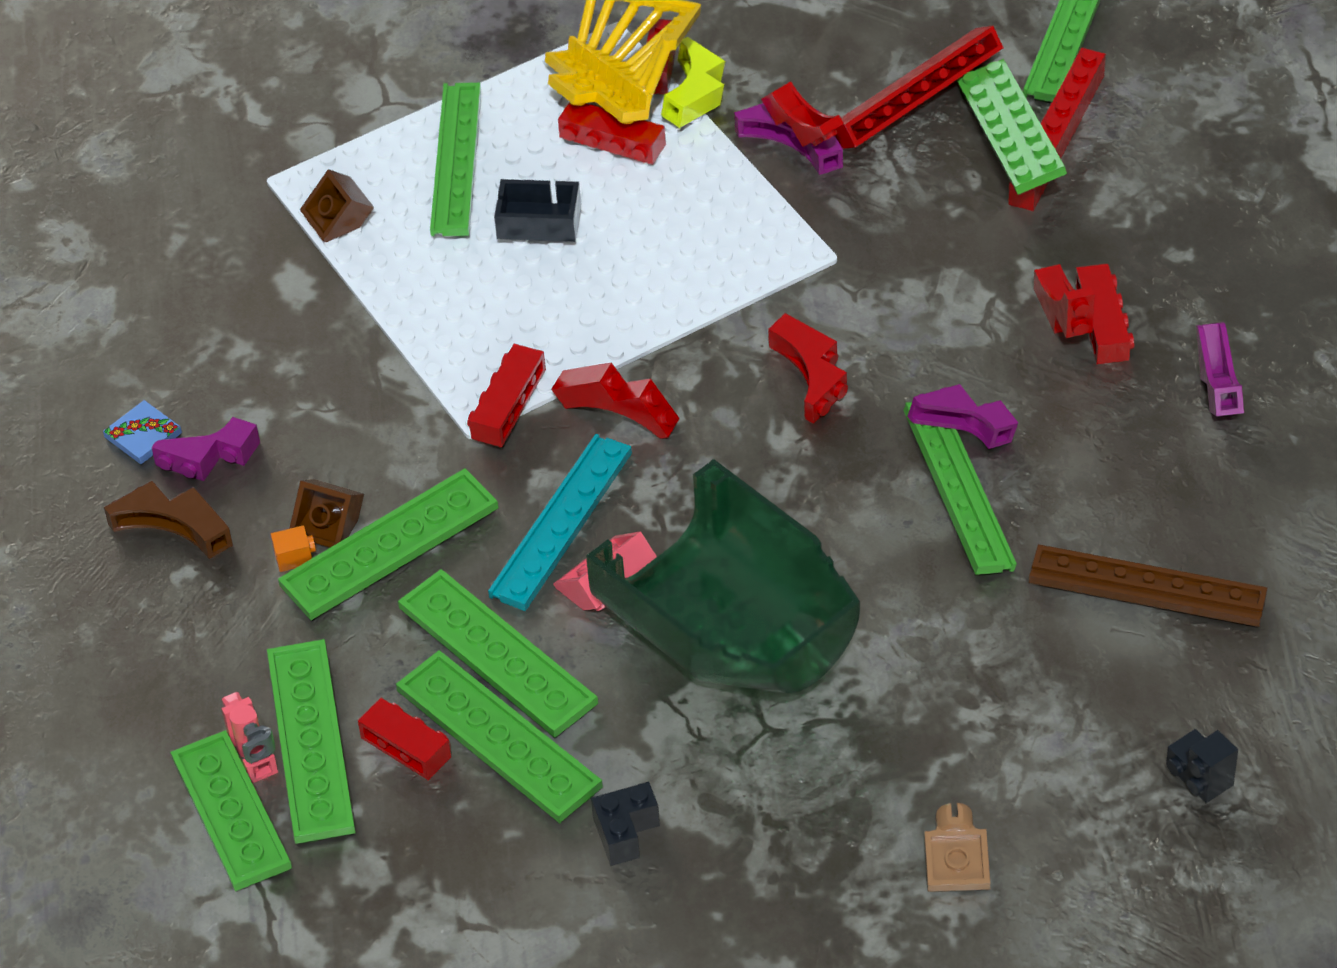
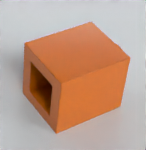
(292, 547)

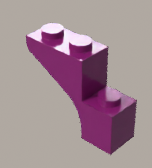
(1218, 371)
(956, 410)
(199, 454)

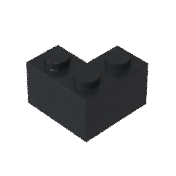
(1203, 763)
(620, 817)

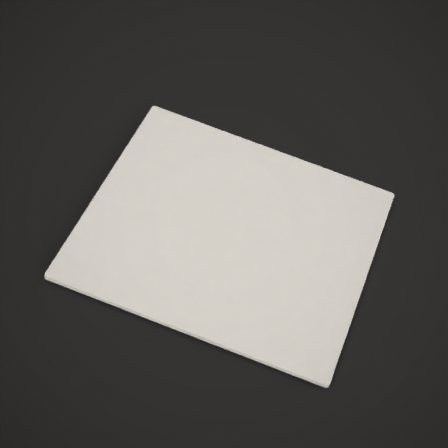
(649, 262)

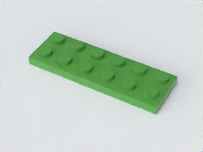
(231, 810)

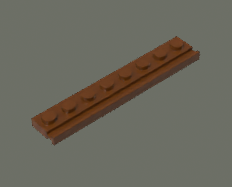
(1148, 585)

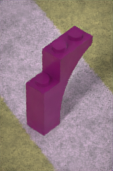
(758, 123)

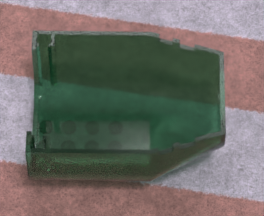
(738, 594)

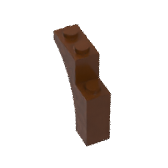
(183, 515)

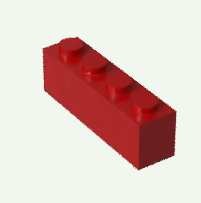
(603, 131)
(1109, 331)
(506, 395)

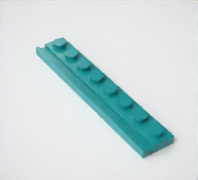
(560, 522)

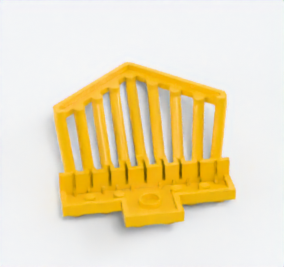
(616, 85)

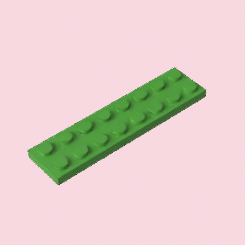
(1011, 126)
(387, 544)
(498, 653)
(499, 736)
(310, 742)

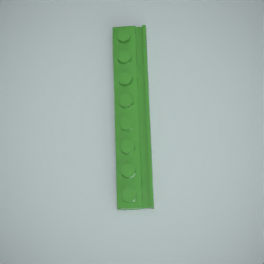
(1060, 47)
(455, 159)
(964, 498)

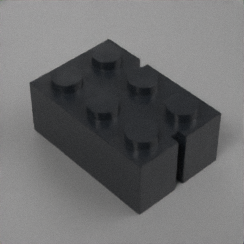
(528, 212)

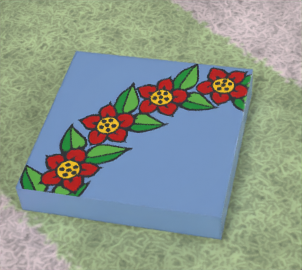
(140, 430)

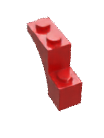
(806, 122)

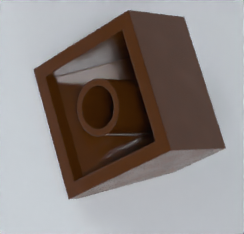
(336, 206)
(326, 511)

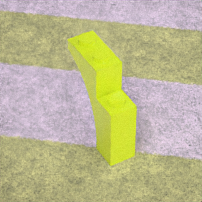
(701, 88)

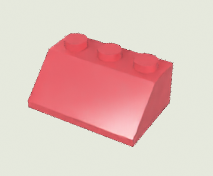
(635, 554)

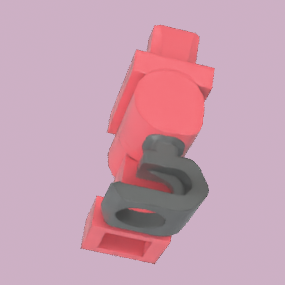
(252, 741)

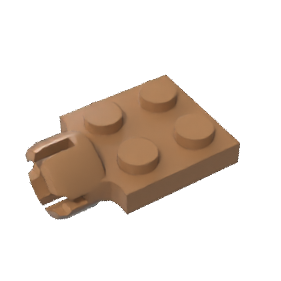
(956, 852)

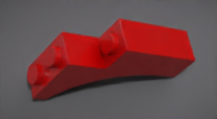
(1064, 307)
(816, 360)
(606, 389)

